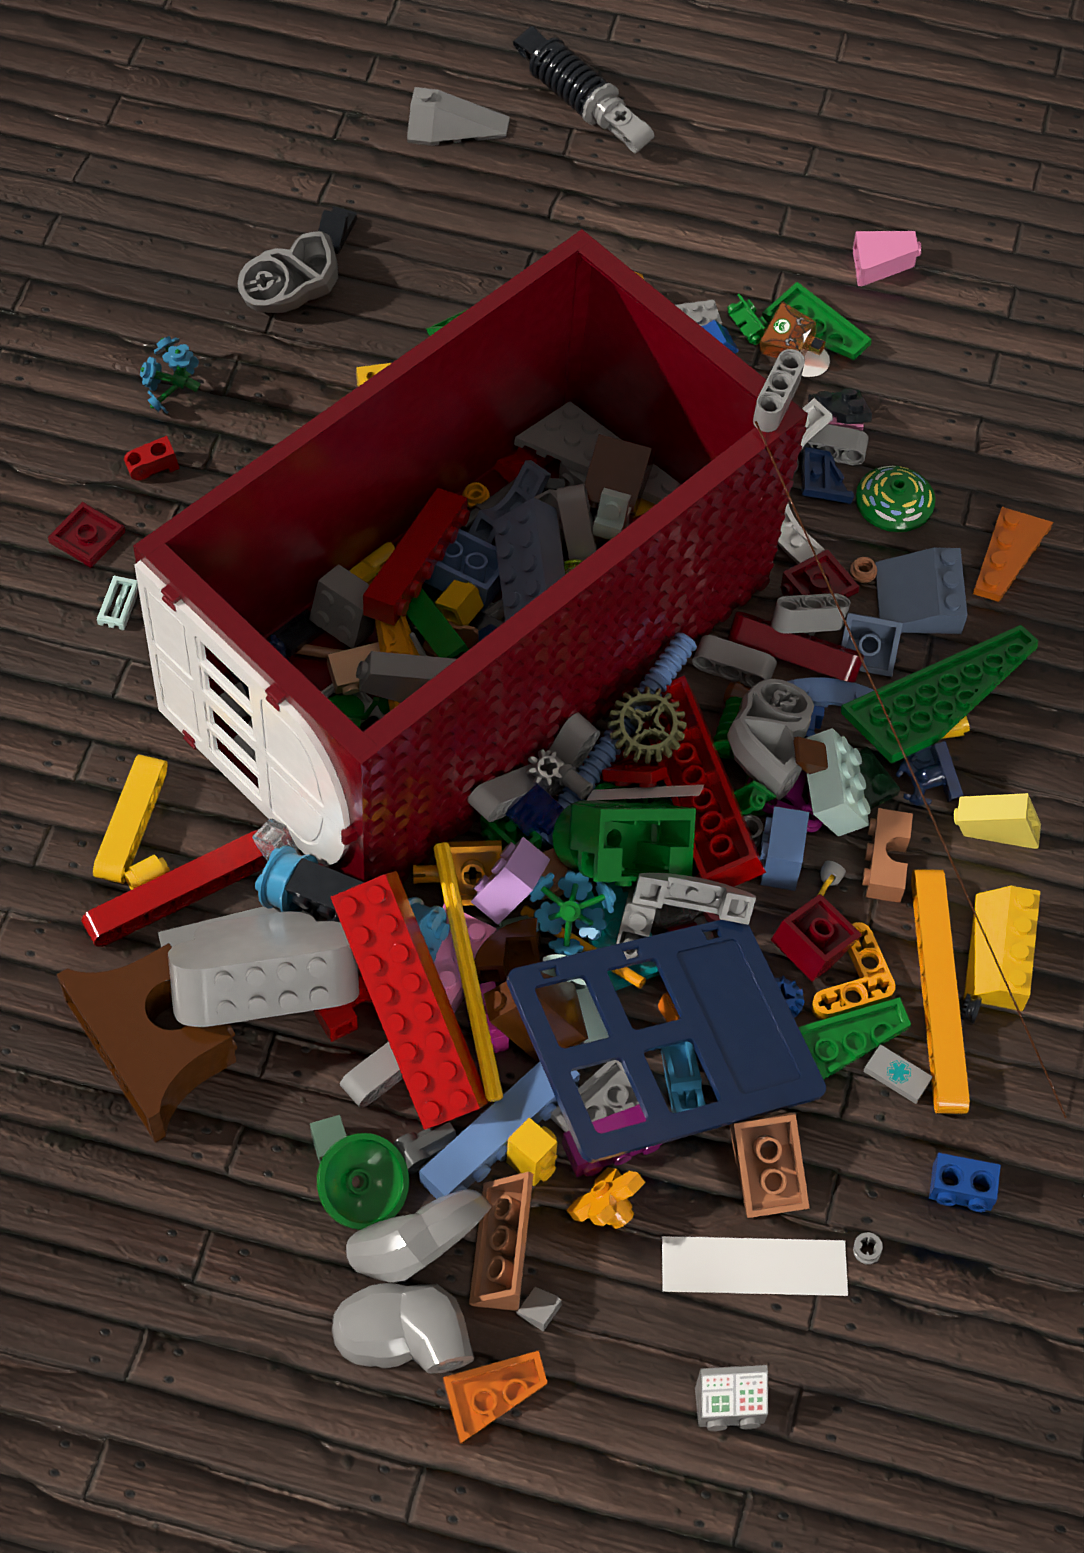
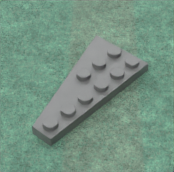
(572, 436)

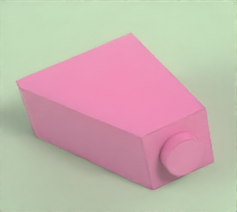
(884, 254)

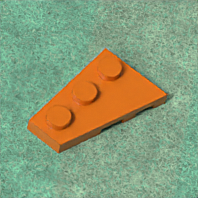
(492, 1390)

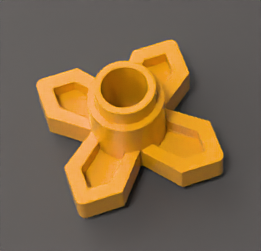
(608, 1199)

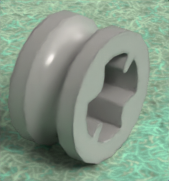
(866, 1258)

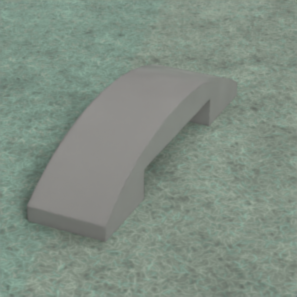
(695, 894)

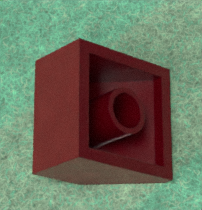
(815, 937)

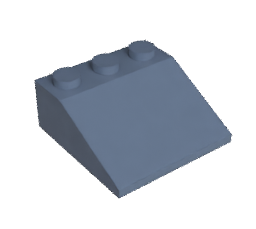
(923, 591)

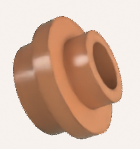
(863, 564)

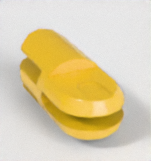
(373, 563)

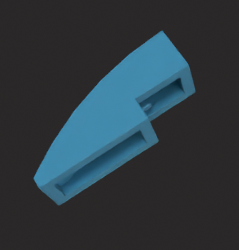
(682, 1077)

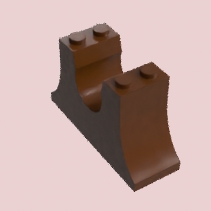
(147, 1062)

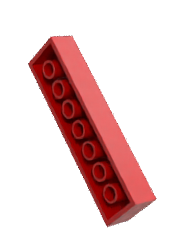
(721, 837)
(410, 1000)

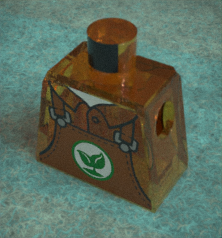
(791, 331)

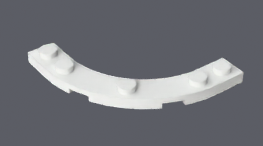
(793, 537)

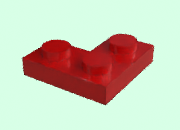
(632, 772)

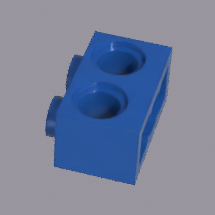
(964, 1173)

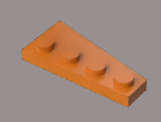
(1010, 547)

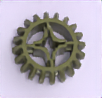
(656, 732)

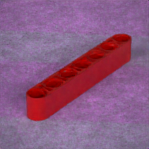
(173, 890)

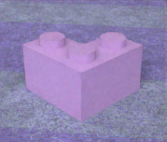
(511, 880)

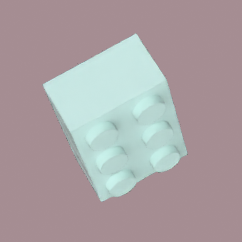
(838, 790)

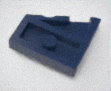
(822, 477)

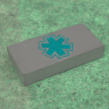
(898, 1074)

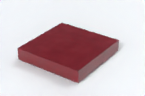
(86, 534)

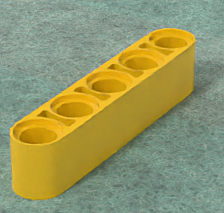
(130, 818)

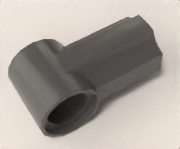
(422, 1147)

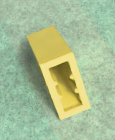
(999, 819)

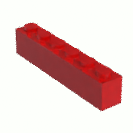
(415, 557)

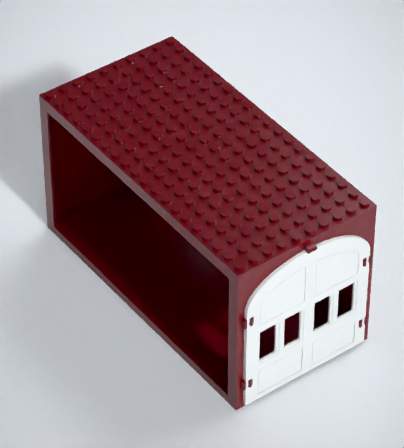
(359, 478)

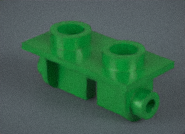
(744, 312)
(753, 797)

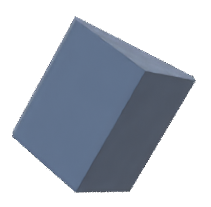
(875, 639)

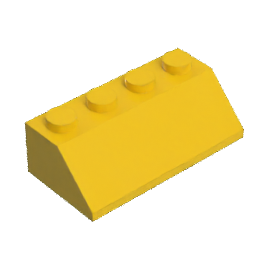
(1010, 926)

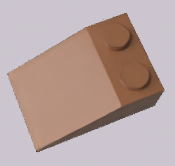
(770, 1164)

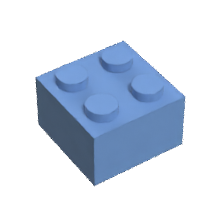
(783, 847)

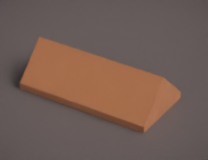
(502, 1243)

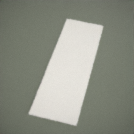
(754, 1266)

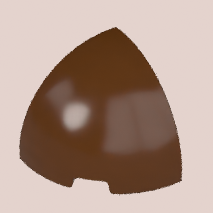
(507, 949)

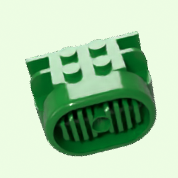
(624, 839)

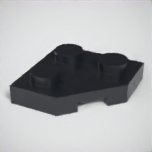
(845, 405)

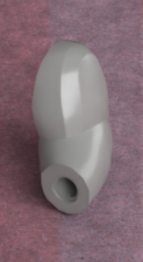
(289, 278)
(765, 733)
(410, 1242)
(402, 1323)

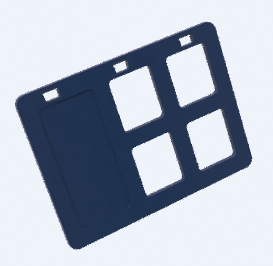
(725, 1010)

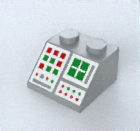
(732, 1397)

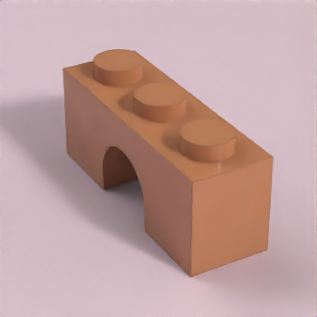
(885, 876)

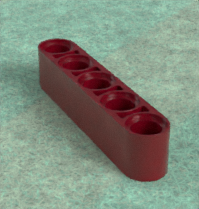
(796, 647)

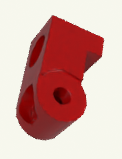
(151, 459)

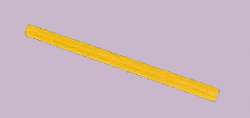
(468, 973)

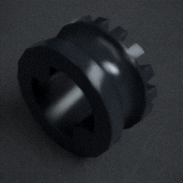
(971, 1009)

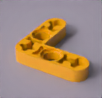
(868, 978)

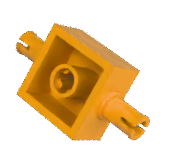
(465, 854)

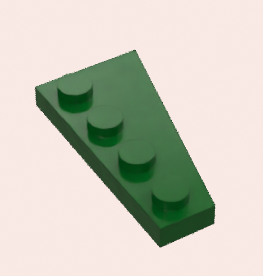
(831, 327)
(852, 1035)

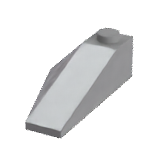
(444, 117)

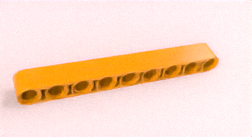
(939, 992)

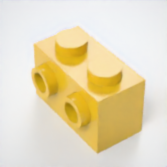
(532, 1151)

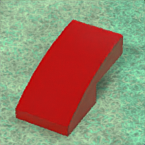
(510, 466)

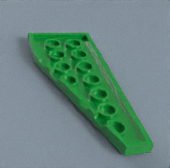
(938, 696)

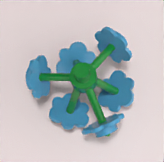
(180, 360)
(558, 913)

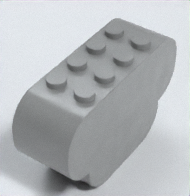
(261, 969)

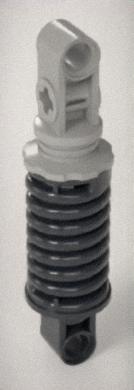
(581, 87)

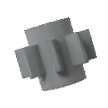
(544, 775)

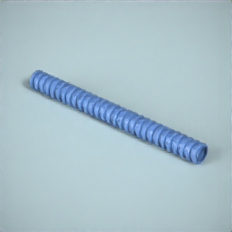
(605, 752)

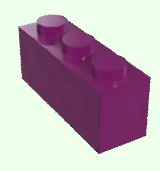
(612, 1122)

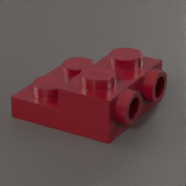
(808, 578)

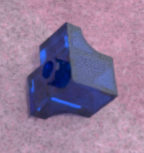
(535, 812)

